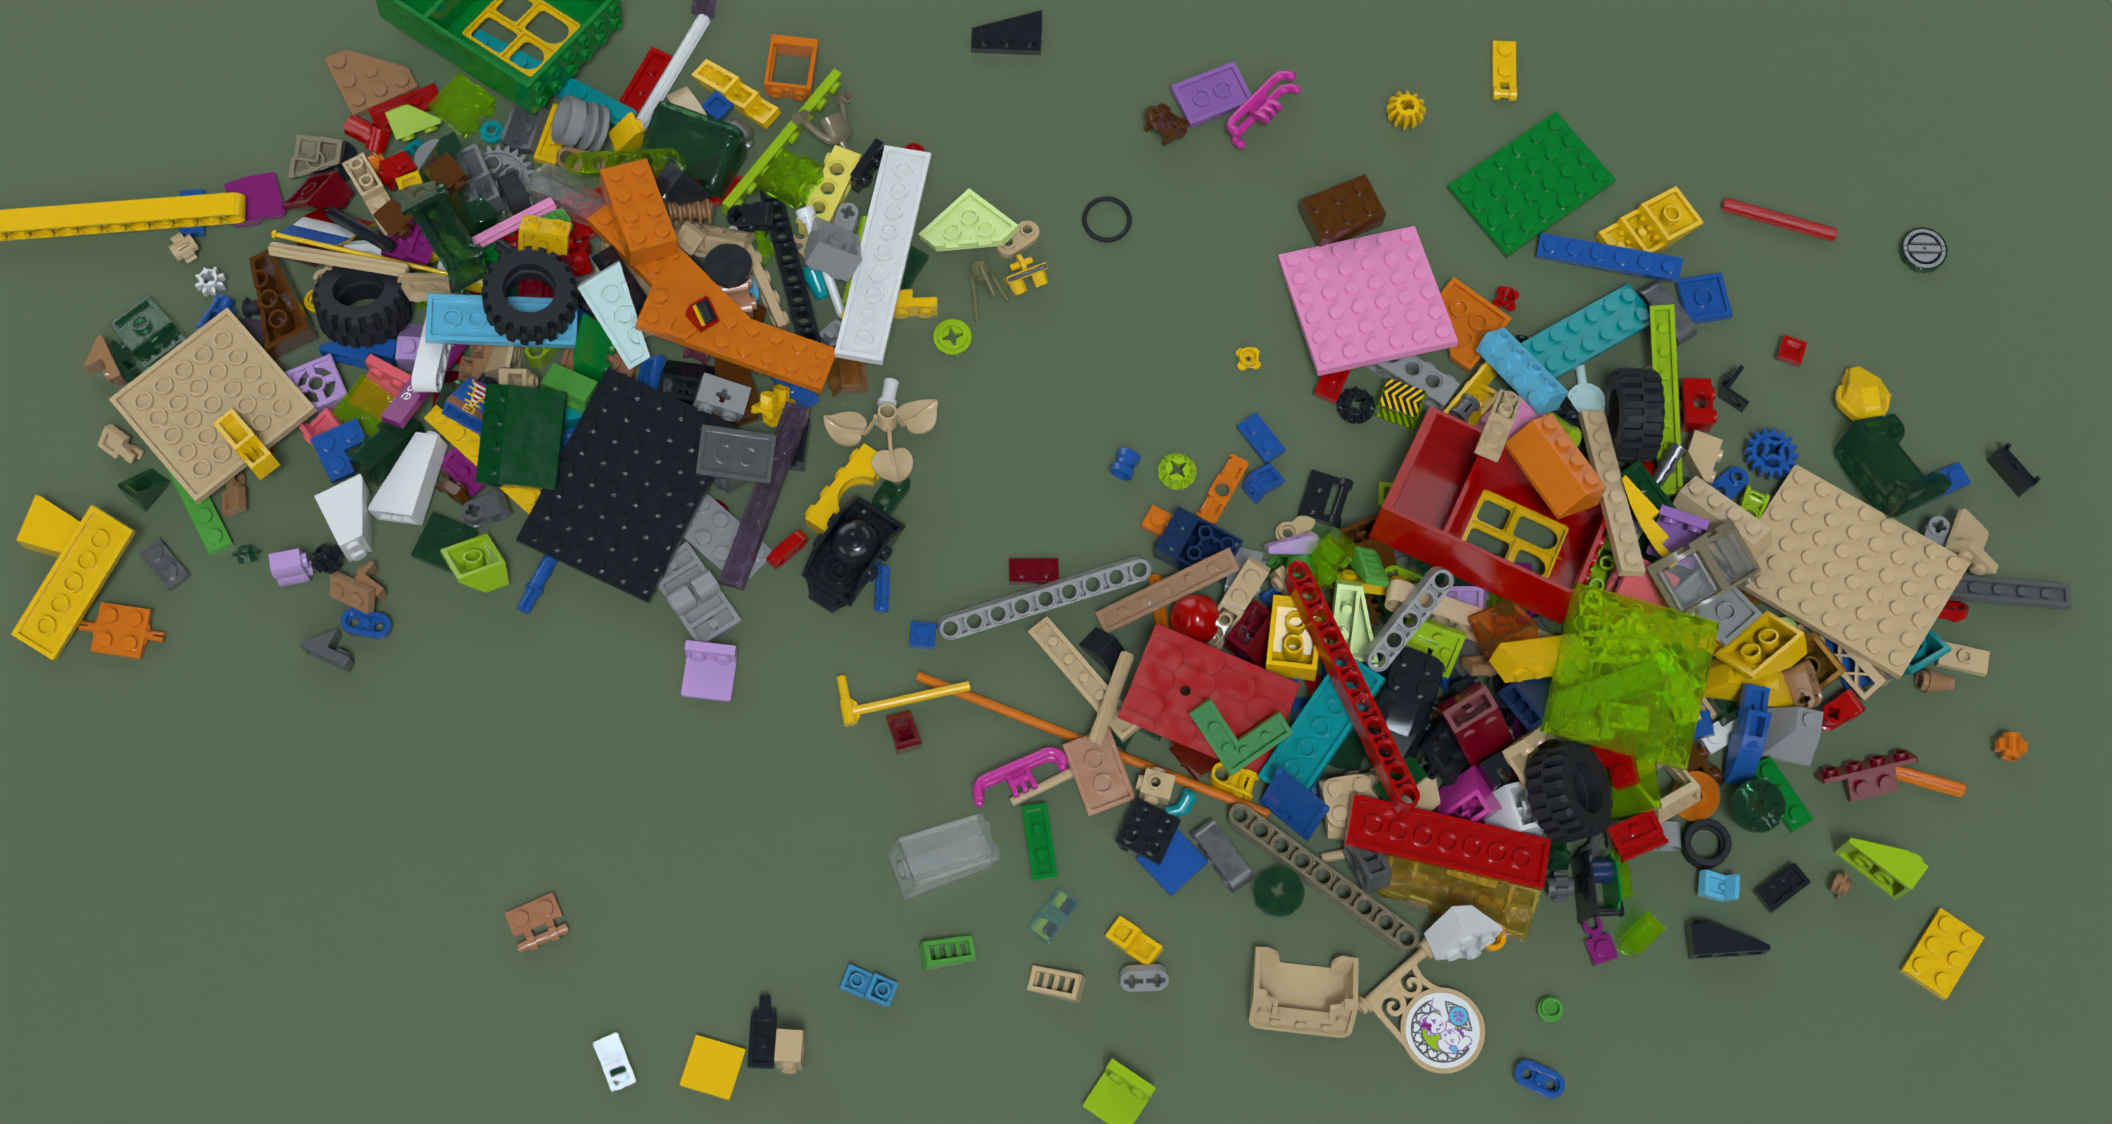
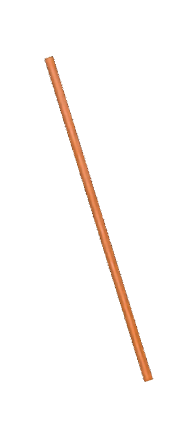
(1070, 736)

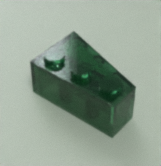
(382, 450)

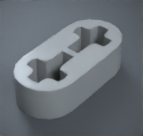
(1144, 978)

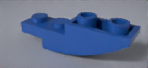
(1750, 737)

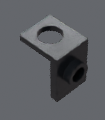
(1727, 393)

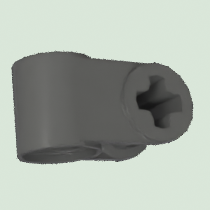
(488, 508)

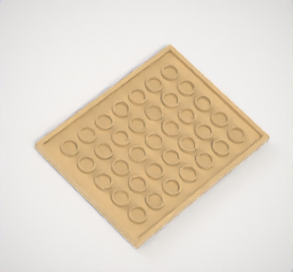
(1852, 572)

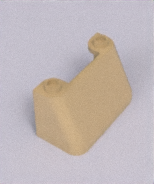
(1303, 996)

